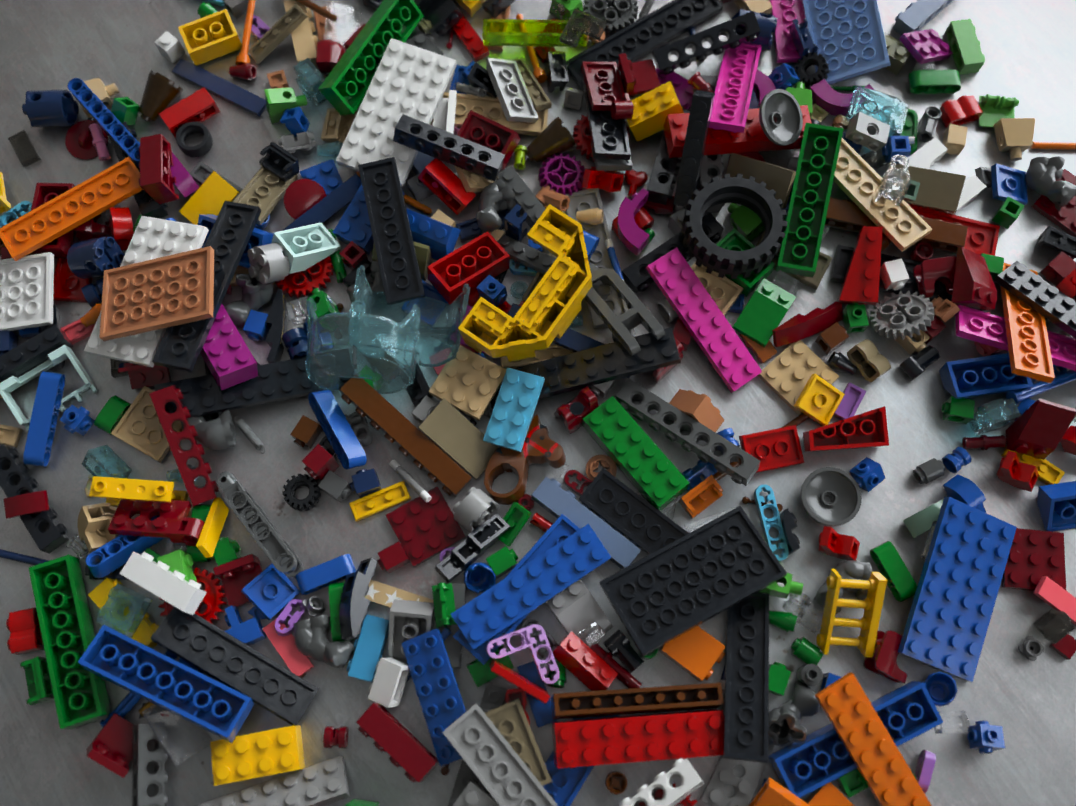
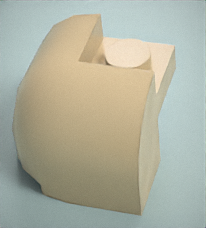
(94, 524)

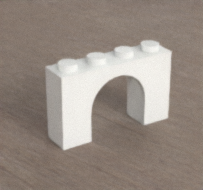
(932, 153)

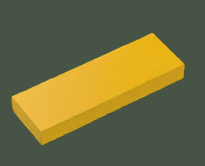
(1047, 472)
(380, 501)
(212, 527)

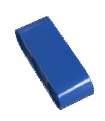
(325, 574)

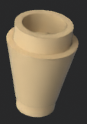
(590, 216)

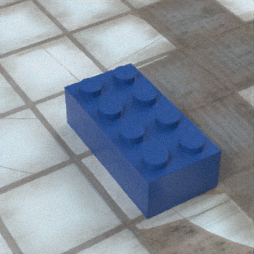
(356, 224)

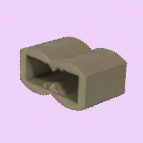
(869, 360)

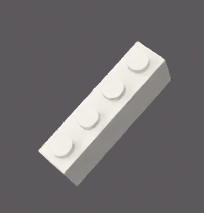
(163, 583)

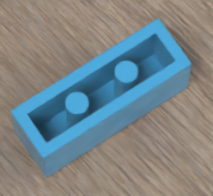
(368, 648)

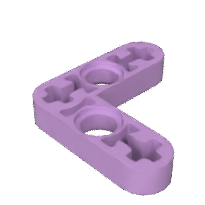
(527, 641)

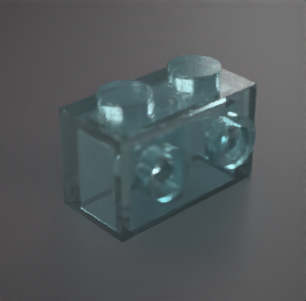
(105, 463)

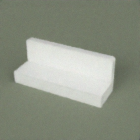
(445, 113)

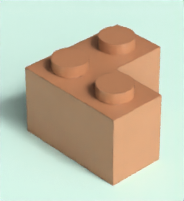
(698, 407)

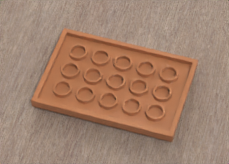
(157, 294)

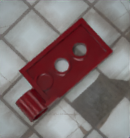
(614, 96)
(171, 523)

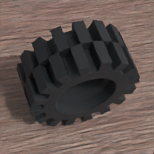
(814, 59)
(293, 484)

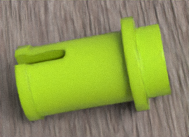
(520, 156)

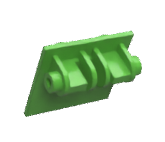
(996, 108)

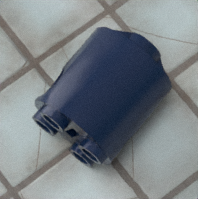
(767, 26)
(50, 108)
(92, 257)

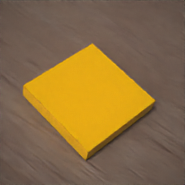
(819, 400)

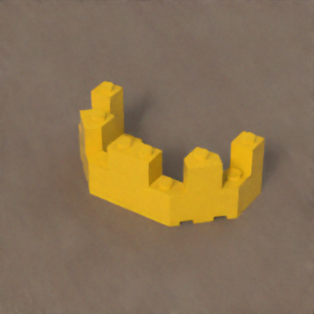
(550, 305)

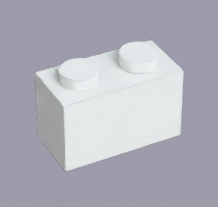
(389, 682)

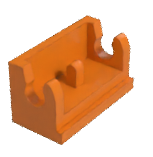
(701, 496)

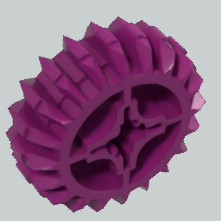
(571, 170)

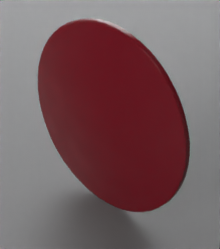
(79, 140)
(302, 196)

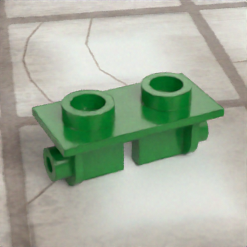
(443, 604)

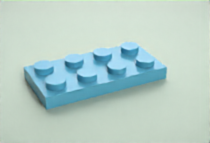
(514, 409)

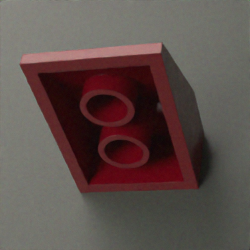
(489, 134)
(973, 282)
(1039, 429)

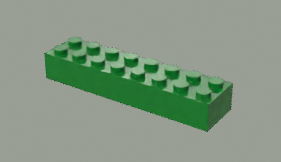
(353, 73)
(809, 199)
(66, 635)

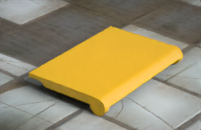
(208, 198)

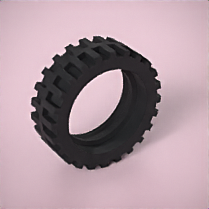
(742, 192)

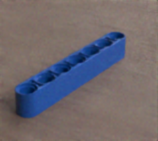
(105, 119)

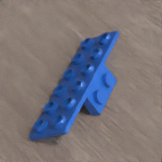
(435, 689)

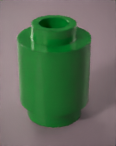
(806, 651)

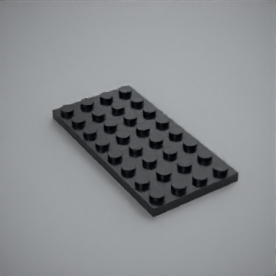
(692, 580)

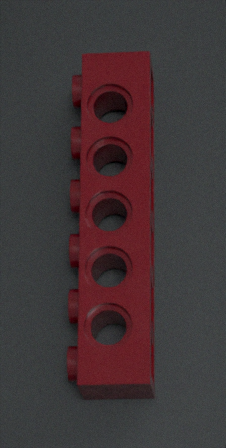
(181, 456)

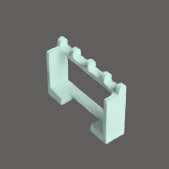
(56, 357)

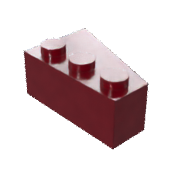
(156, 168)

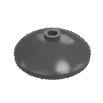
(780, 117)
(839, 487)

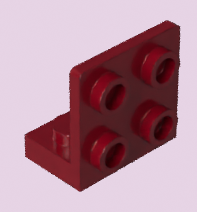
(637, 76)
(146, 376)
(236, 576)
(113, 745)

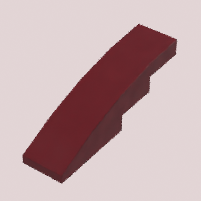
(808, 325)

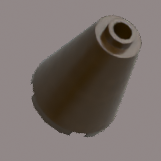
(157, 96)
(552, 140)

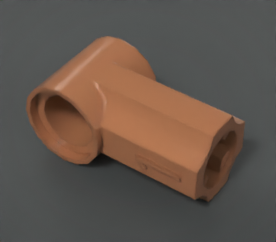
(549, 196)

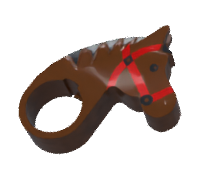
(536, 449)

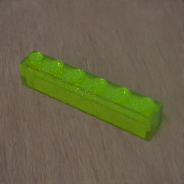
(525, 33)

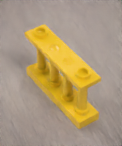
(134, 489)
(868, 623)

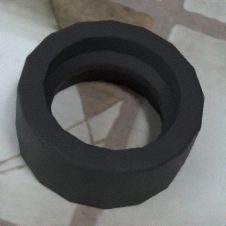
(188, 129)

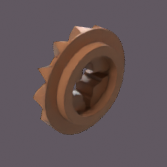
(605, 462)

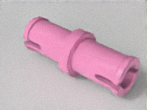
(99, 142)

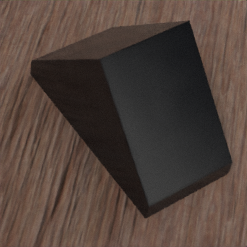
(480, 78)

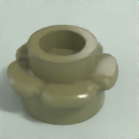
(425, 26)

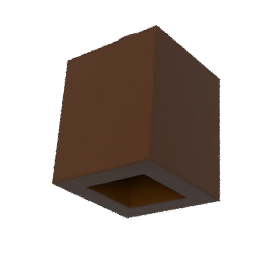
(832, 338)
(306, 432)

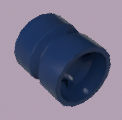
(93, 292)
(296, 342)

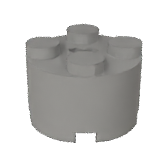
(268, 263)
(474, 509)

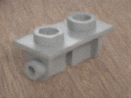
(304, 142)

